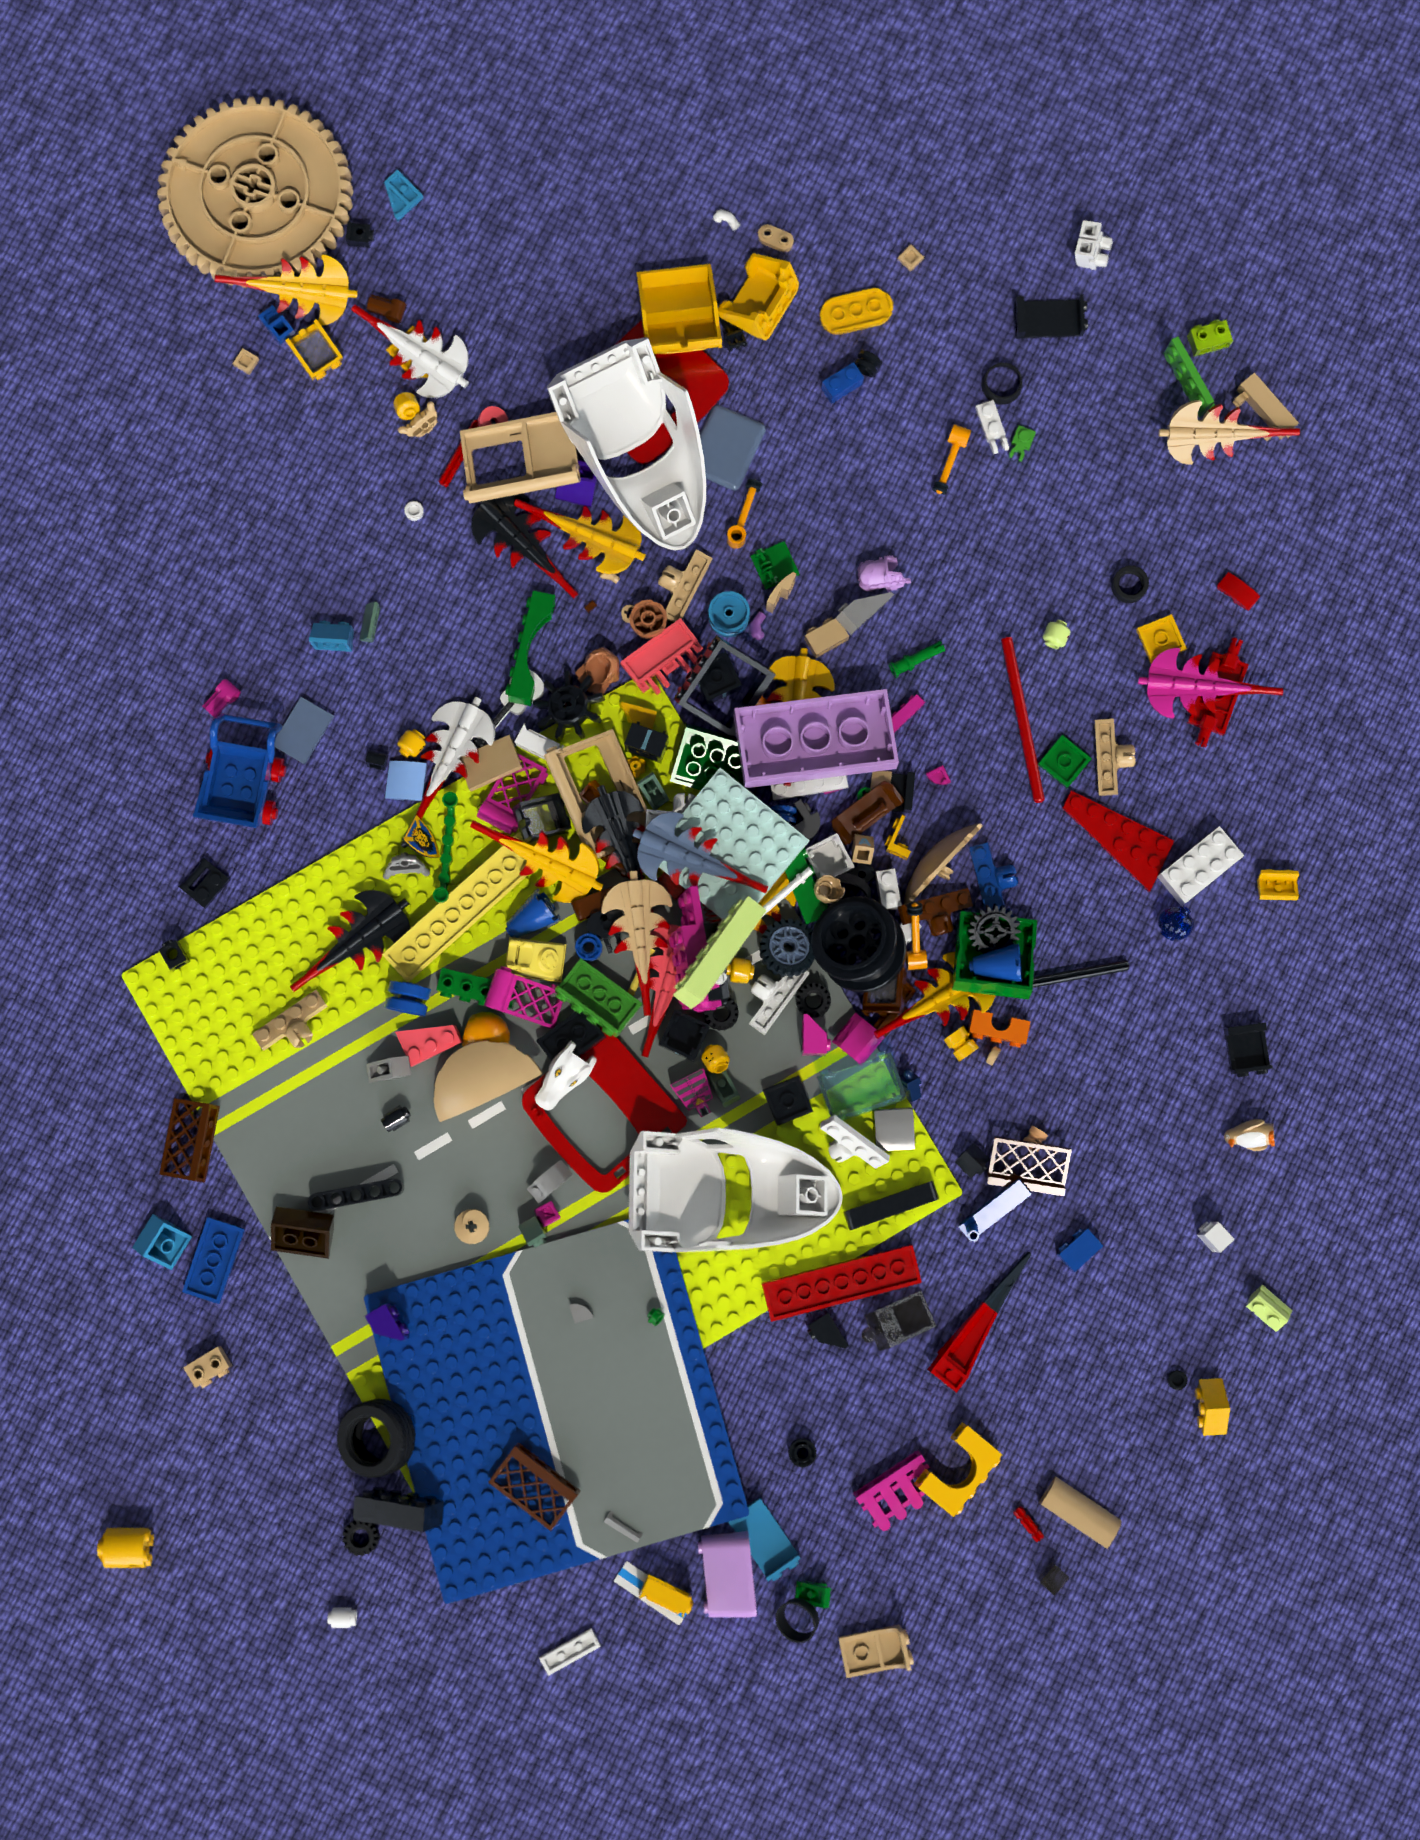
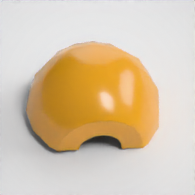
(484, 1027)

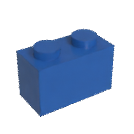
(842, 382)
(1079, 1249)

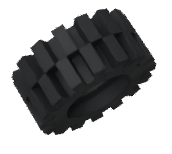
(813, 988)
(724, 1024)
(356, 1548)

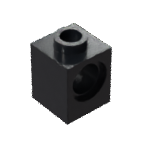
(179, 961)

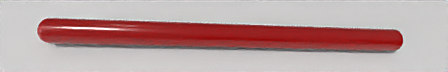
(1023, 720)

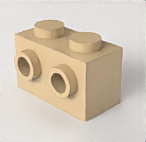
(208, 1367)

